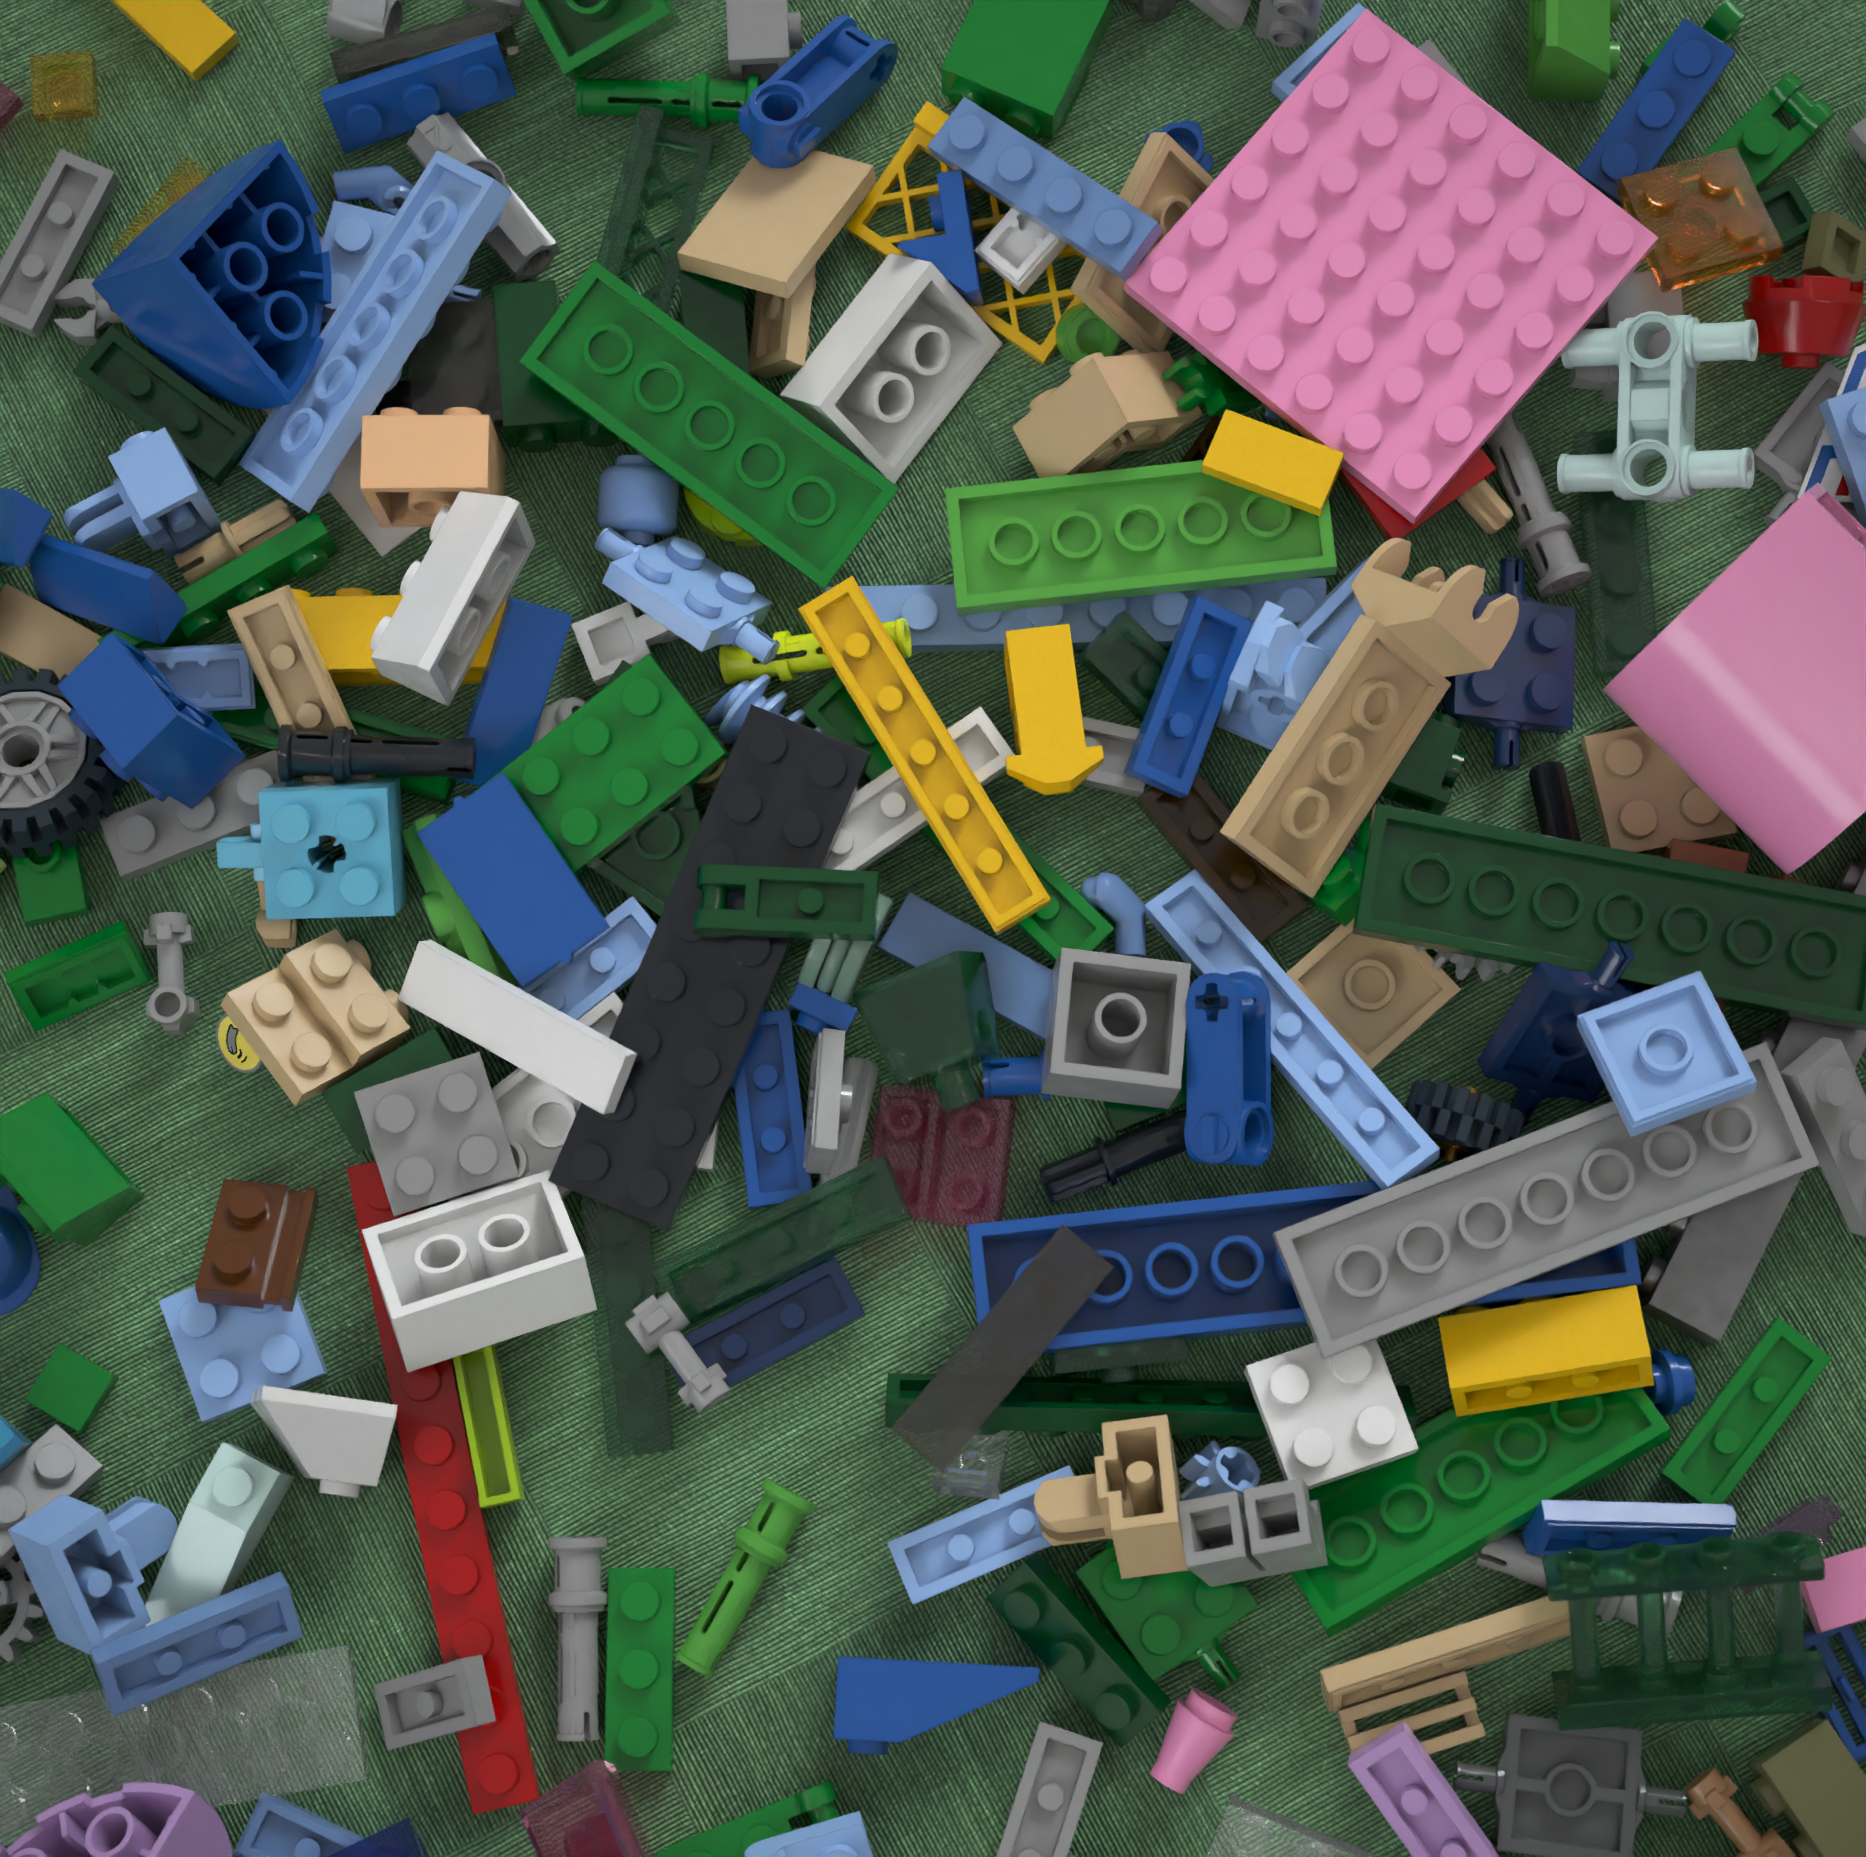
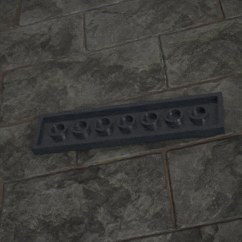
(701, 994)

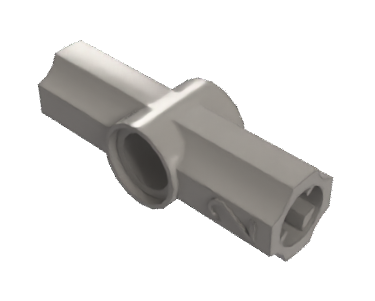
(519, 236)

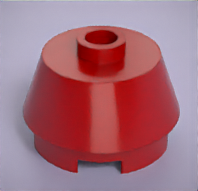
(1805, 317)

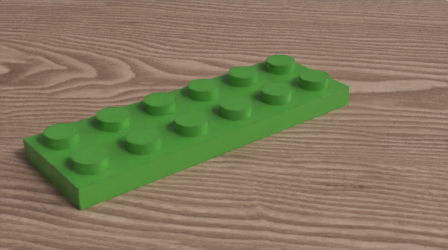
(1124, 538)

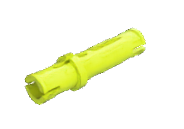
(740, 665)

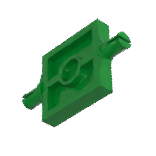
(1167, 1615)

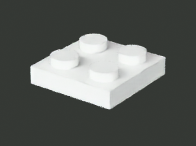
(1330, 1412)

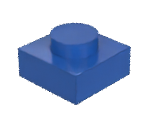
(820, 1011)

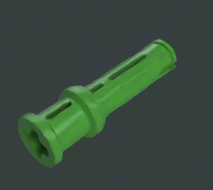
(758, 1549)

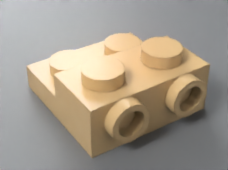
(318, 1016)

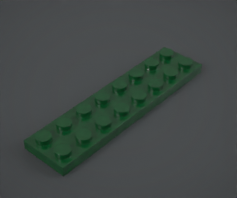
(1565, 900)

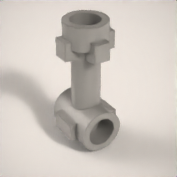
(169, 1003)
(659, 1325)

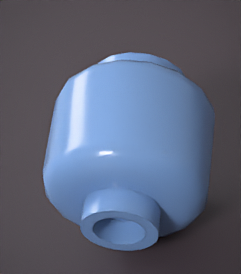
(637, 500)

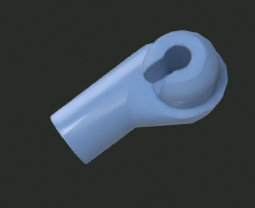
(378, 183)
(1123, 907)

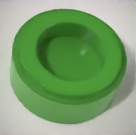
(1084, 333)

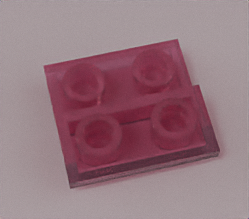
(946, 1163)

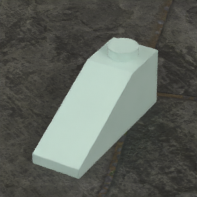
(218, 1531)

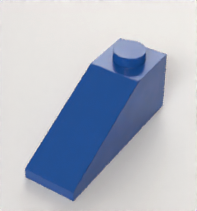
(903, 1698)

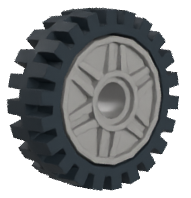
(63, 783)

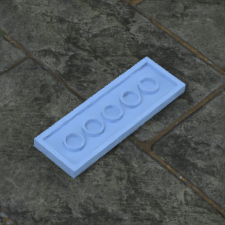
(377, 328)

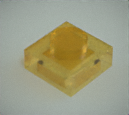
(64, 86)

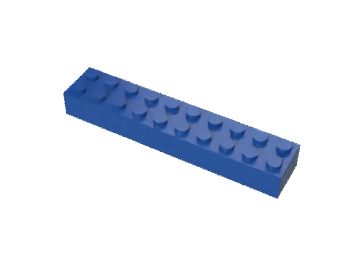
(1214, 1266)

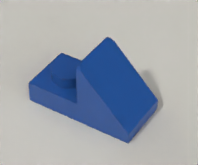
(954, 250)

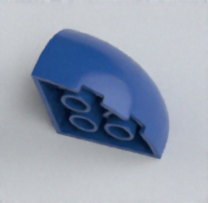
(231, 282)

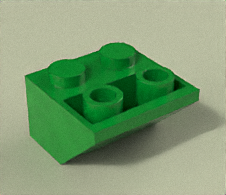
(61, 1172)

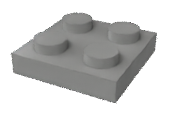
(436, 1133)

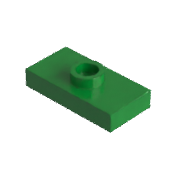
(52, 885)
(78, 976)

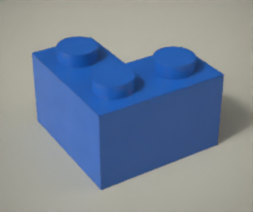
(147, 724)

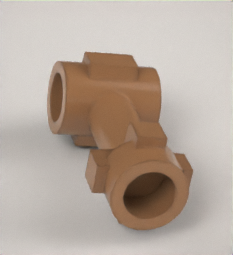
(1711, 1795)

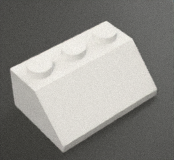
(893, 365)
(453, 594)
(479, 1270)

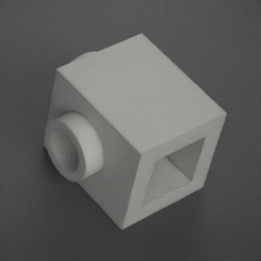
(760, 36)

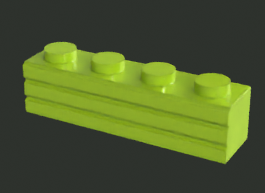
(488, 1428)

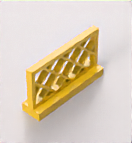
(927, 124)

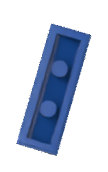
(105, 589)

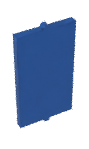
(513, 880)

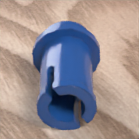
(1013, 1076)

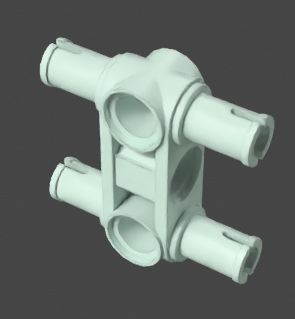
(1658, 408)

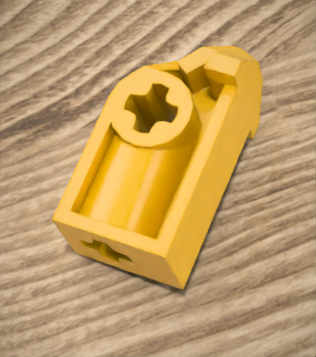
(1046, 711)

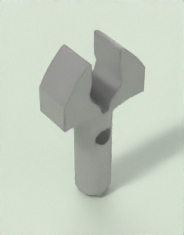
(88, 328)

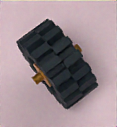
(1461, 1119)

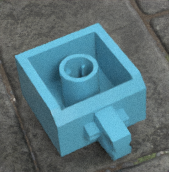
(290, 856)

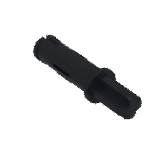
(1114, 1157)

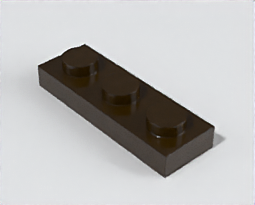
(1245, 885)

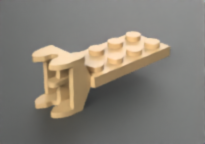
(1366, 712)

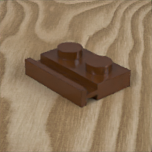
(257, 1245)

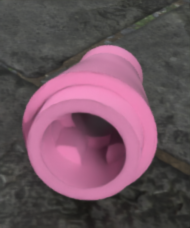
(1193, 1738)

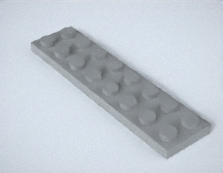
(1532, 1209)

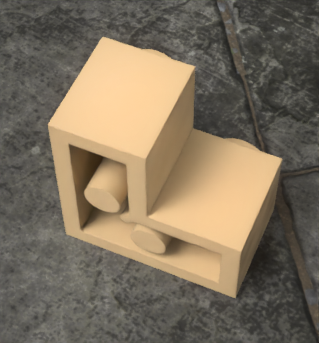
(1102, 412)

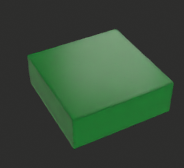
(71, 1388)

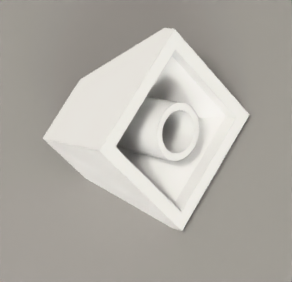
(329, 1435)

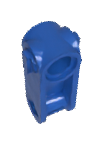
(815, 92)
(1228, 1070)

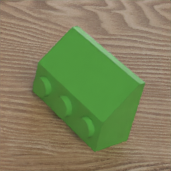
(1570, 48)

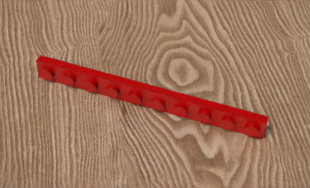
(453, 1539)

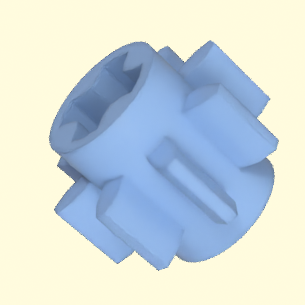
(1219, 1472)

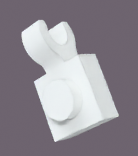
(617, 637)

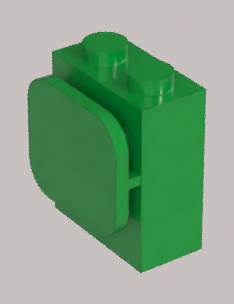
(1025, 59)

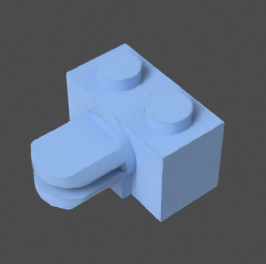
(150, 496)
(91, 1565)

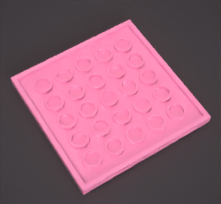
(1390, 265)

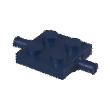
(1531, 678)
(1539, 1038)

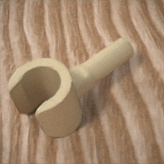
(275, 933)

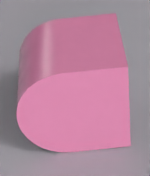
(1768, 683)

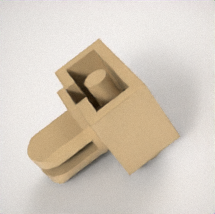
(1126, 1500)

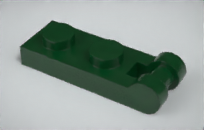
(788, 902)

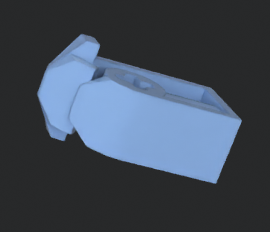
(1270, 679)

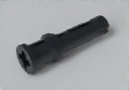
(344, 754)

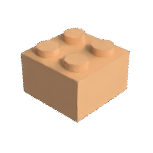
(423, 461)

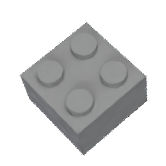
(1115, 1028)

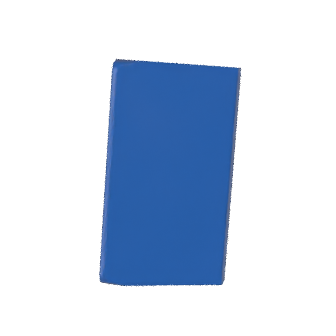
(20, 527)

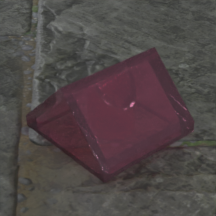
(586, 1817)

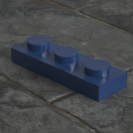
(777, 1323)

